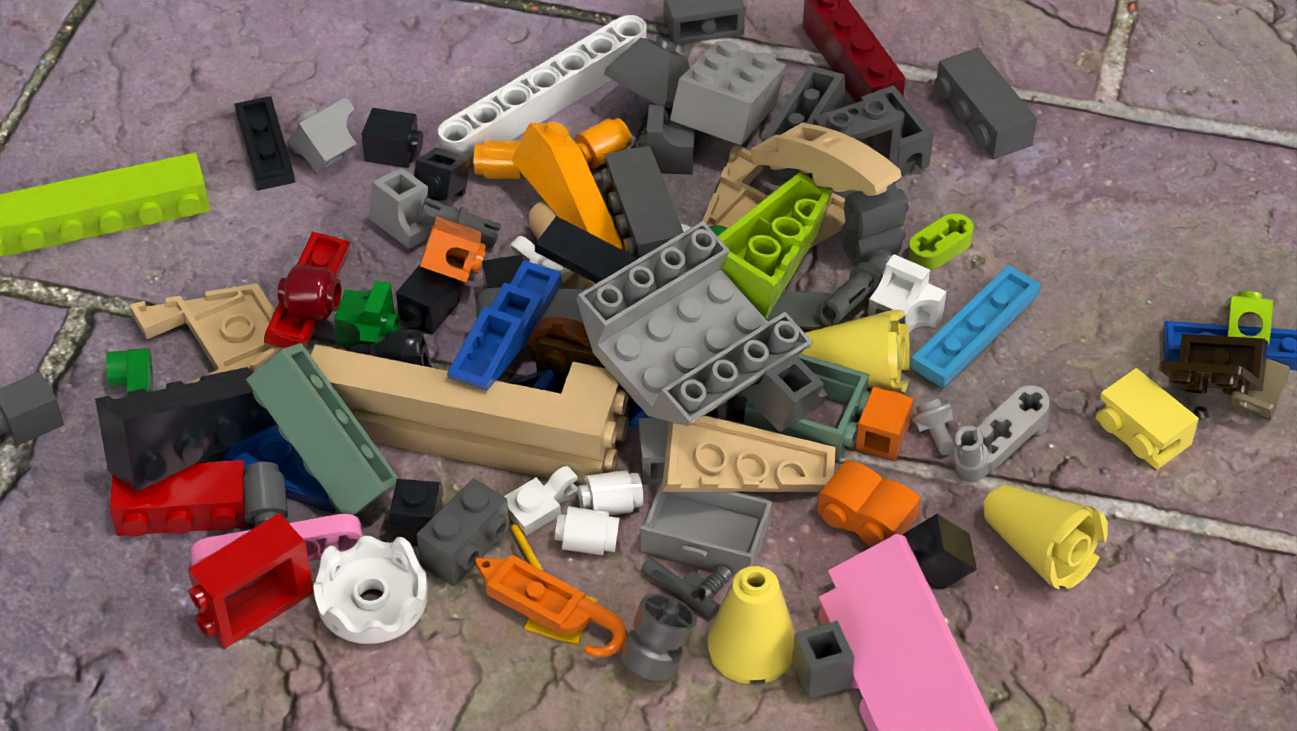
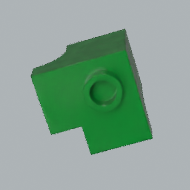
(366, 316)

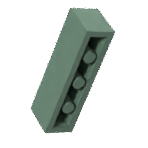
(322, 430)

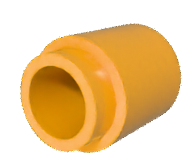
(601, 139)
(494, 159)

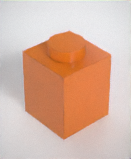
(884, 423)

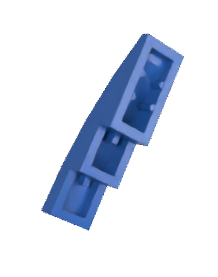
(505, 326)

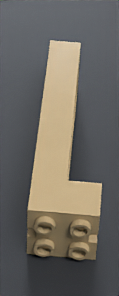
(495, 428)

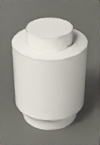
(611, 492)
(587, 531)

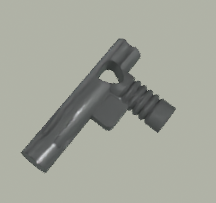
(690, 586)

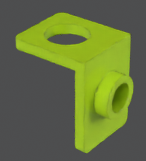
(1249, 303)

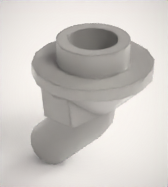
(933, 417)

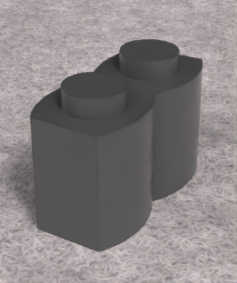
(874, 223)

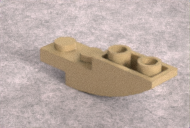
(831, 158)

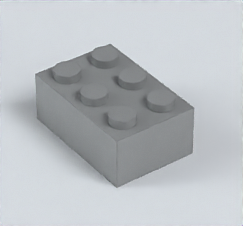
(728, 91)

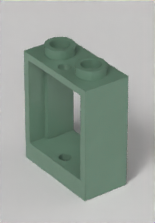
(841, 385)

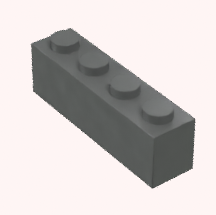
(639, 200)

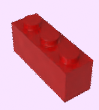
(190, 500)

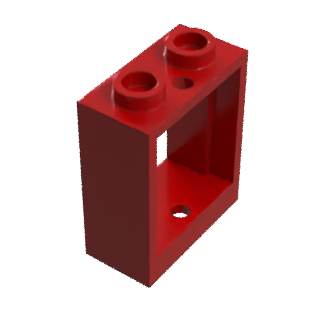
(240, 562)

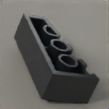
(177, 426)

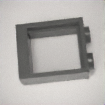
(872, 117)

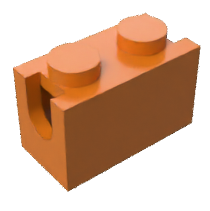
(453, 250)

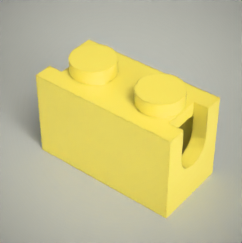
(1147, 418)

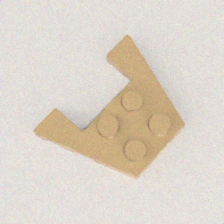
(737, 198)
(225, 324)

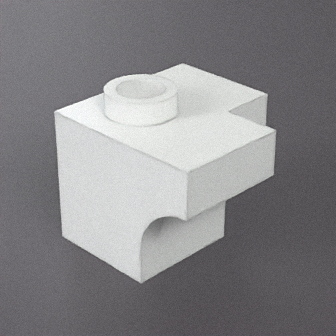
(907, 289)

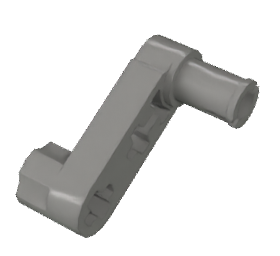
(972, 456)

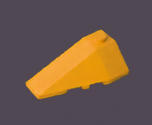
(563, 179)

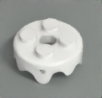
(365, 567)

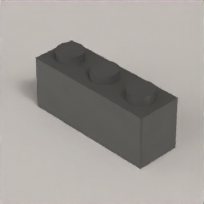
(814, 95)
(985, 103)

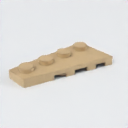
(742, 458)

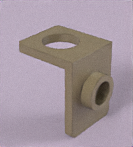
(1264, 402)

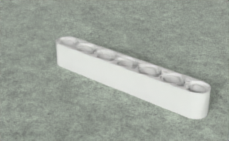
(541, 90)

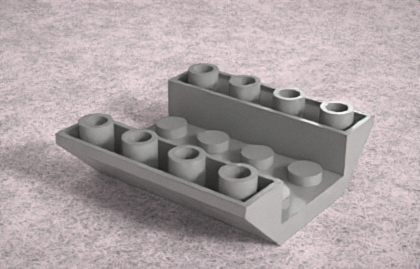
(683, 330)

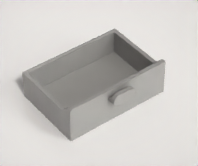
(706, 528)

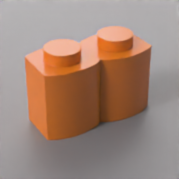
(867, 503)

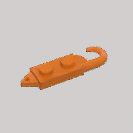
(548, 600)

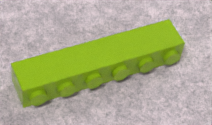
(101, 204)

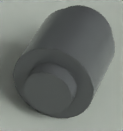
(263, 493)

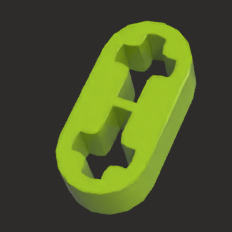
(937, 238)

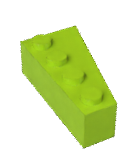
(774, 239)

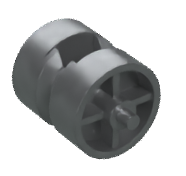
(658, 637)

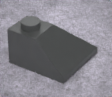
(650, 69)

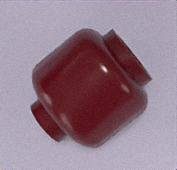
(310, 292)

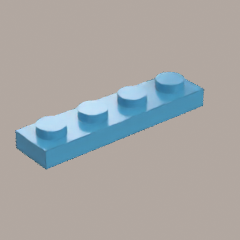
(975, 326)

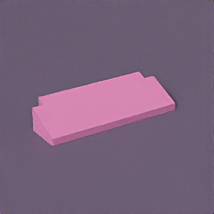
(901, 645)

